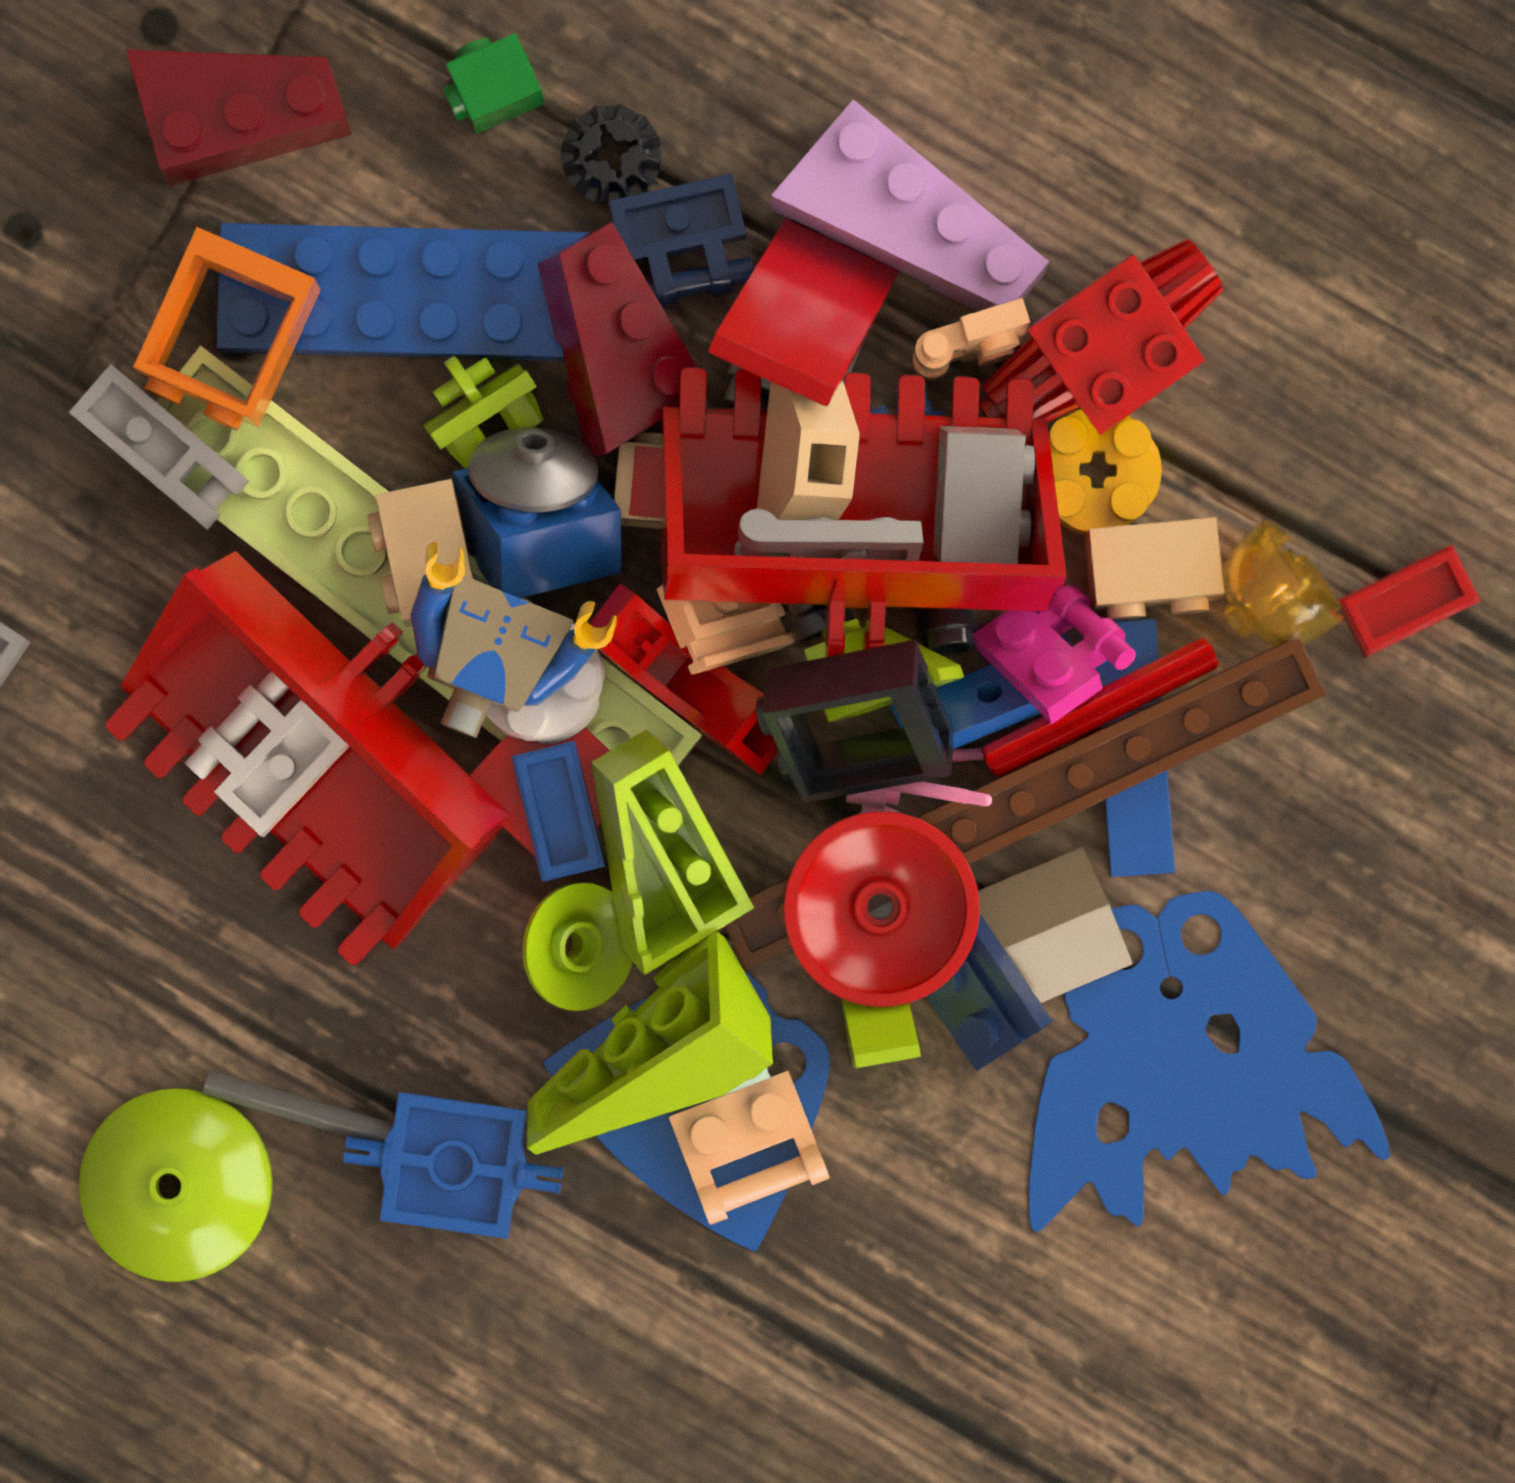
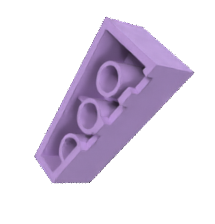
(899, 209)

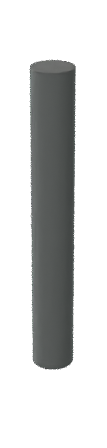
(295, 1107)

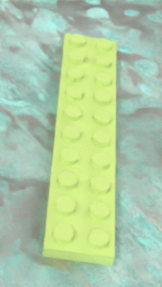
(311, 522)

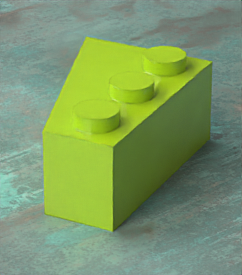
(661, 855)

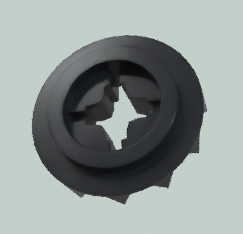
(596, 179)

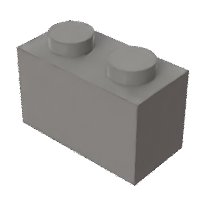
(982, 495)

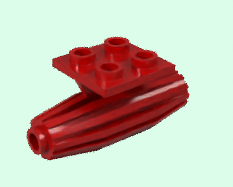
(1113, 340)

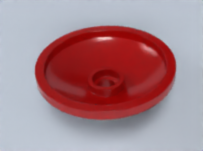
(891, 956)

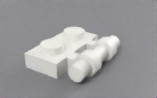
(280, 767)

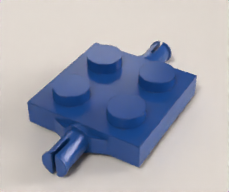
(453, 1165)

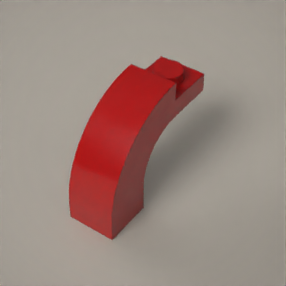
(710, 701)

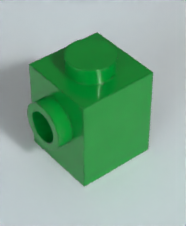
(491, 83)

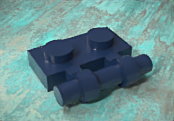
(680, 222)

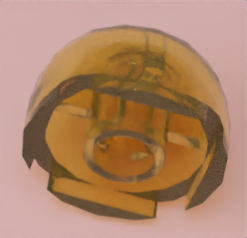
(1276, 590)

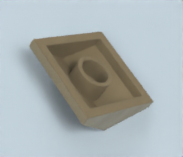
(1056, 925)

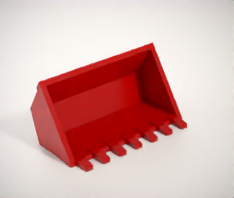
(715, 477)
(388, 816)

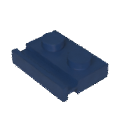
(988, 1002)

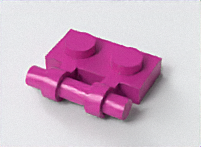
(1042, 664)

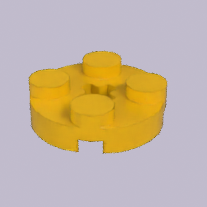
(1123, 497)

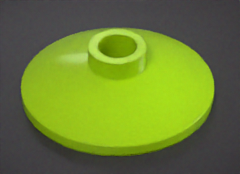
(595, 963)

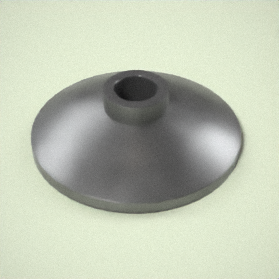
(533, 469)

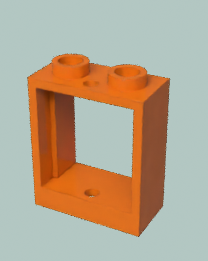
(248, 267)

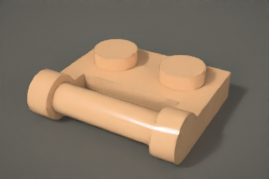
(739, 1127)

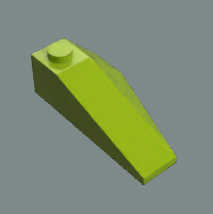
(676, 1050)

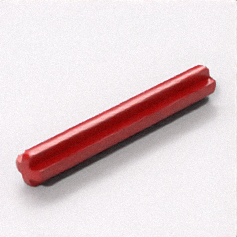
(1103, 707)

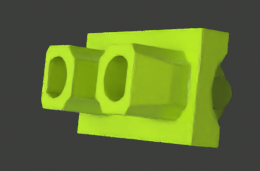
(505, 394)

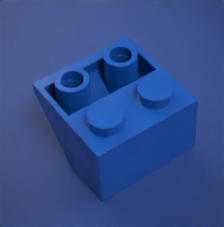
(542, 549)

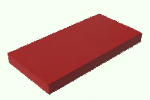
(804, 312)

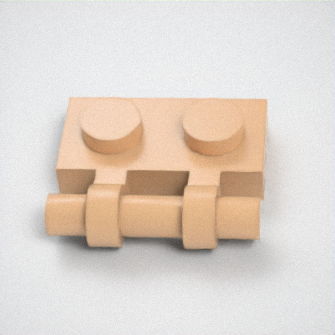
(979, 335)

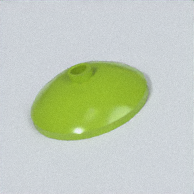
(221, 1177)

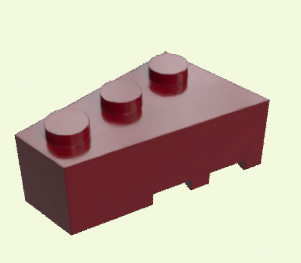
(233, 108)
(613, 339)

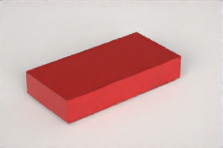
(1408, 601)

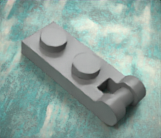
(156, 444)
(828, 538)

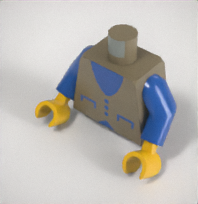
(494, 643)

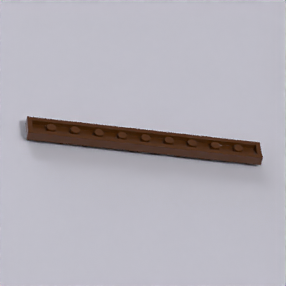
(1086, 772)

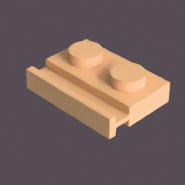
(725, 630)

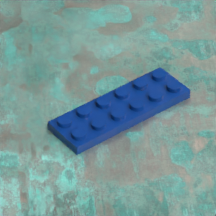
(399, 292)

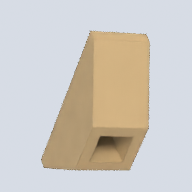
(808, 456)

